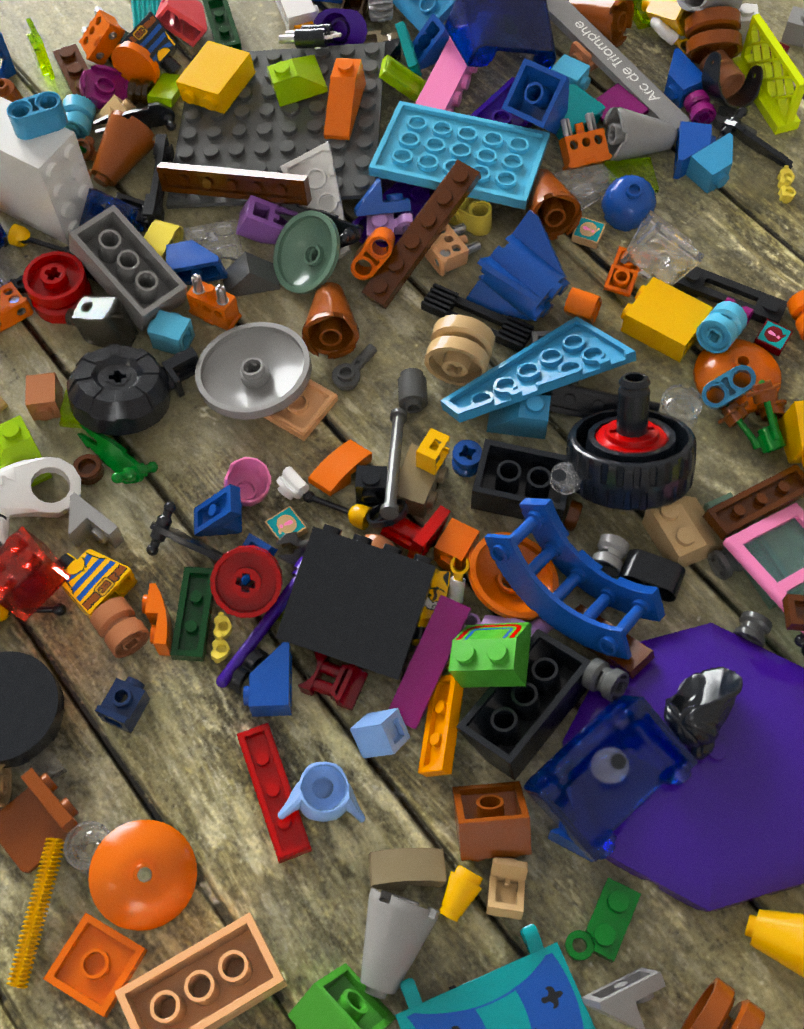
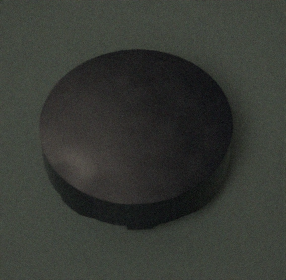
(118, 390)
(28, 708)

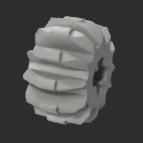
(380, 10)

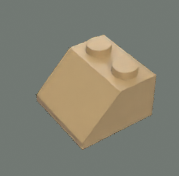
(681, 531)

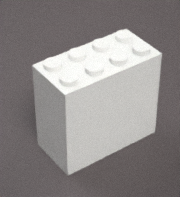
(42, 179)

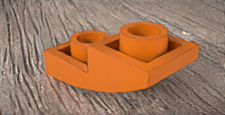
(621, 276)
(336, 469)
(159, 617)

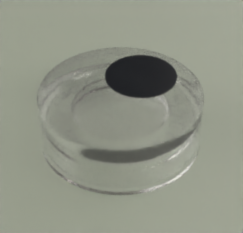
(564, 478)
(610, 765)

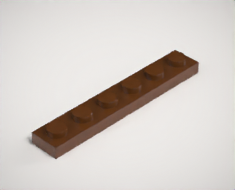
(234, 183)
(421, 234)

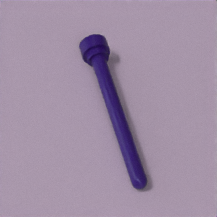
(259, 632)

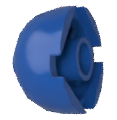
(628, 202)

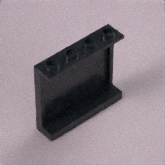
(357, 601)

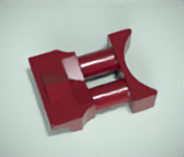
(346, 686)

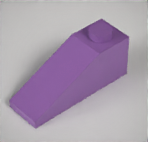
(261, 220)

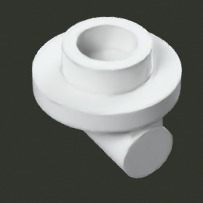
(291, 484)

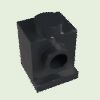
(370, 484)

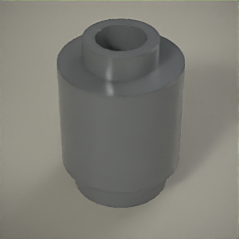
(412, 390)

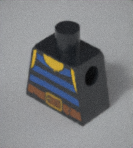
(157, 41)

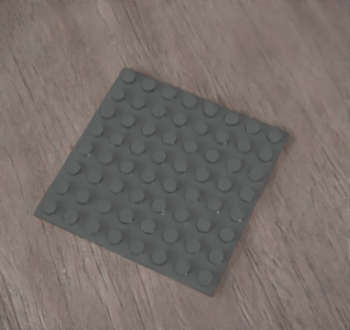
(265, 136)

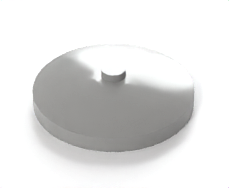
(253, 370)

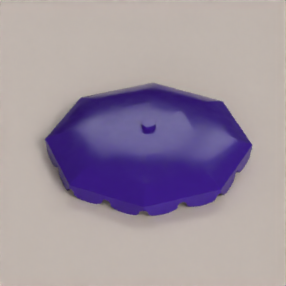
(741, 813)

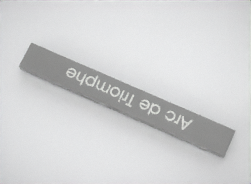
(613, 62)

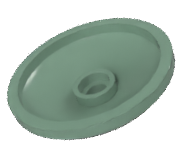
(306, 252)

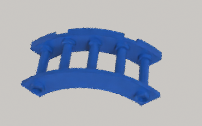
(581, 571)

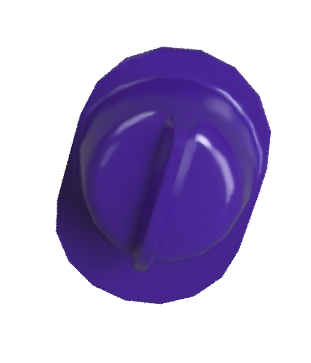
(347, 22)

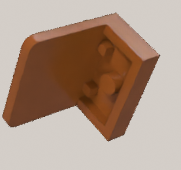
(33, 818)

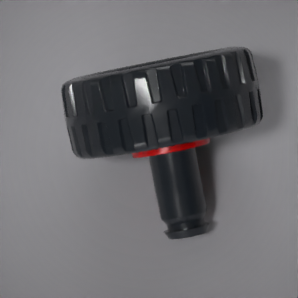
(632, 453)

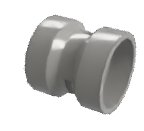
(610, 553)

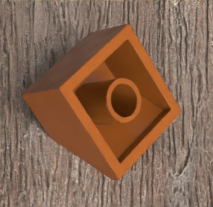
(492, 821)

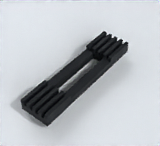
(153, 202)
(766, 307)
(513, 334)

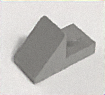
(87, 520)
(620, 998)

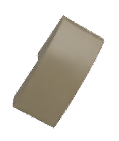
(407, 866)

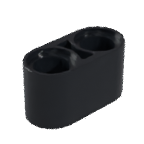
(655, 572)

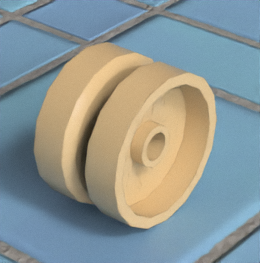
(459, 349)

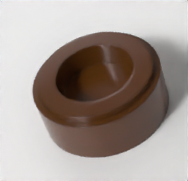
(89, 468)
(572, 515)

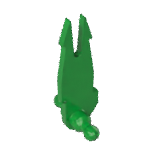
(116, 457)

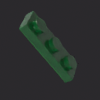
(221, 23)
(193, 615)

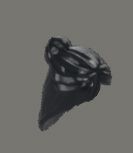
(702, 708)

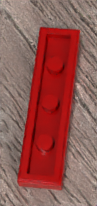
(272, 792)

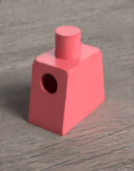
(183, 19)

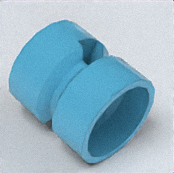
(80, 114)
(721, 327)

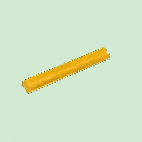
(36, 913)

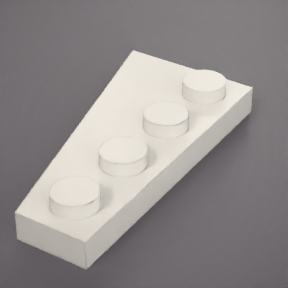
(322, 181)

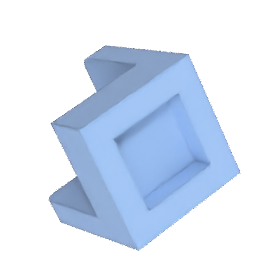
(380, 733)

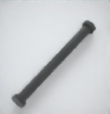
(390, 509)

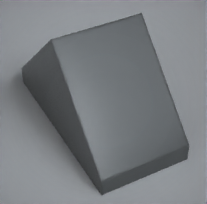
(250, 276)

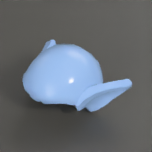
(322, 794)

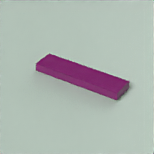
(429, 660)

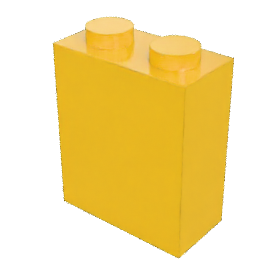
(216, 77)
(664, 318)

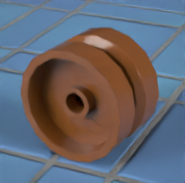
(713, 30)
(715, 1011)

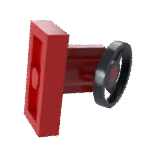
(407, 533)

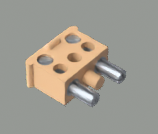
(450, 249)

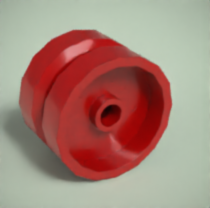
(55, 284)
(236, 597)

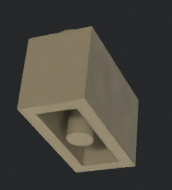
(419, 486)

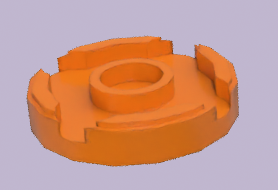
(135, 62)

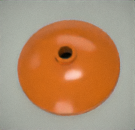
(712, 365)
(488, 580)
(115, 870)

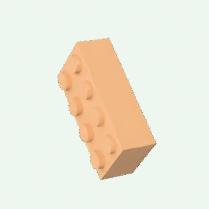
(205, 982)

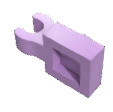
(387, 220)

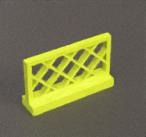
(771, 100)

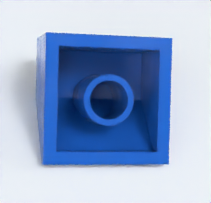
(538, 96)

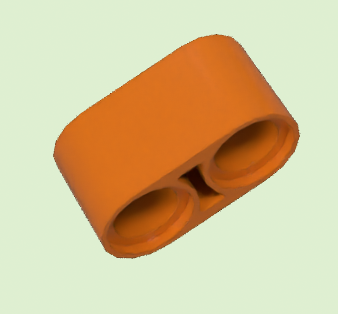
(373, 253)
(583, 305)

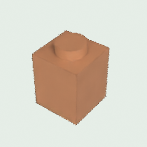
(43, 396)

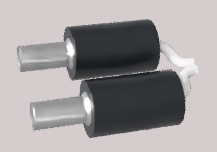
(310, 36)

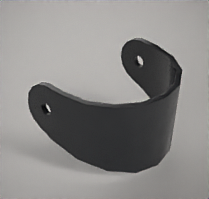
(743, 97)

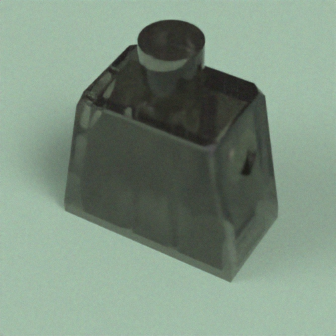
(102, 321)

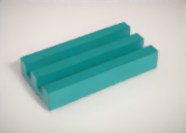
(408, 48)

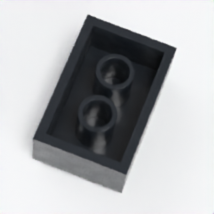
(510, 475)

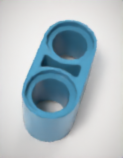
(37, 115)
(726, 384)

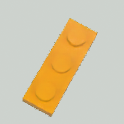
(441, 729)

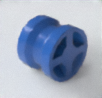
(461, 463)

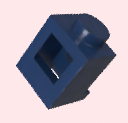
(124, 714)

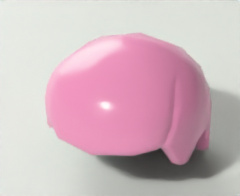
(251, 477)

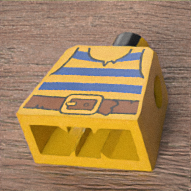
(95, 579)

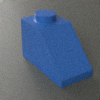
(682, 79)
(690, 139)
(191, 258)
(271, 685)

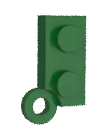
(606, 923)

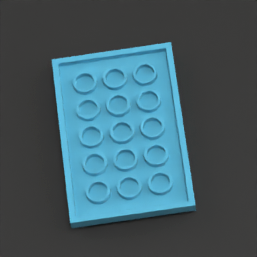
(428, 141)

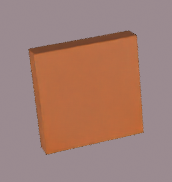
(95, 964)

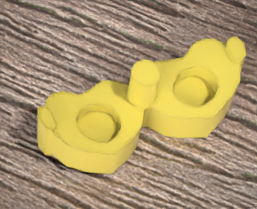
(785, 180)
(221, 632)

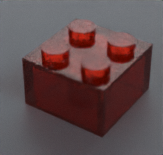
(28, 574)

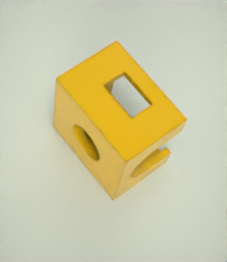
(430, 450)

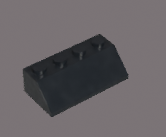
(516, 721)

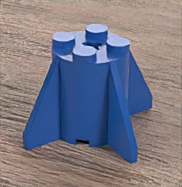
(522, 275)

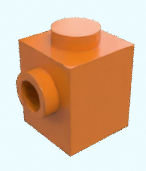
(456, 541)

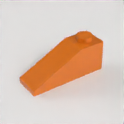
(344, 98)

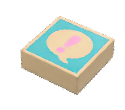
(588, 232)
(285, 522)

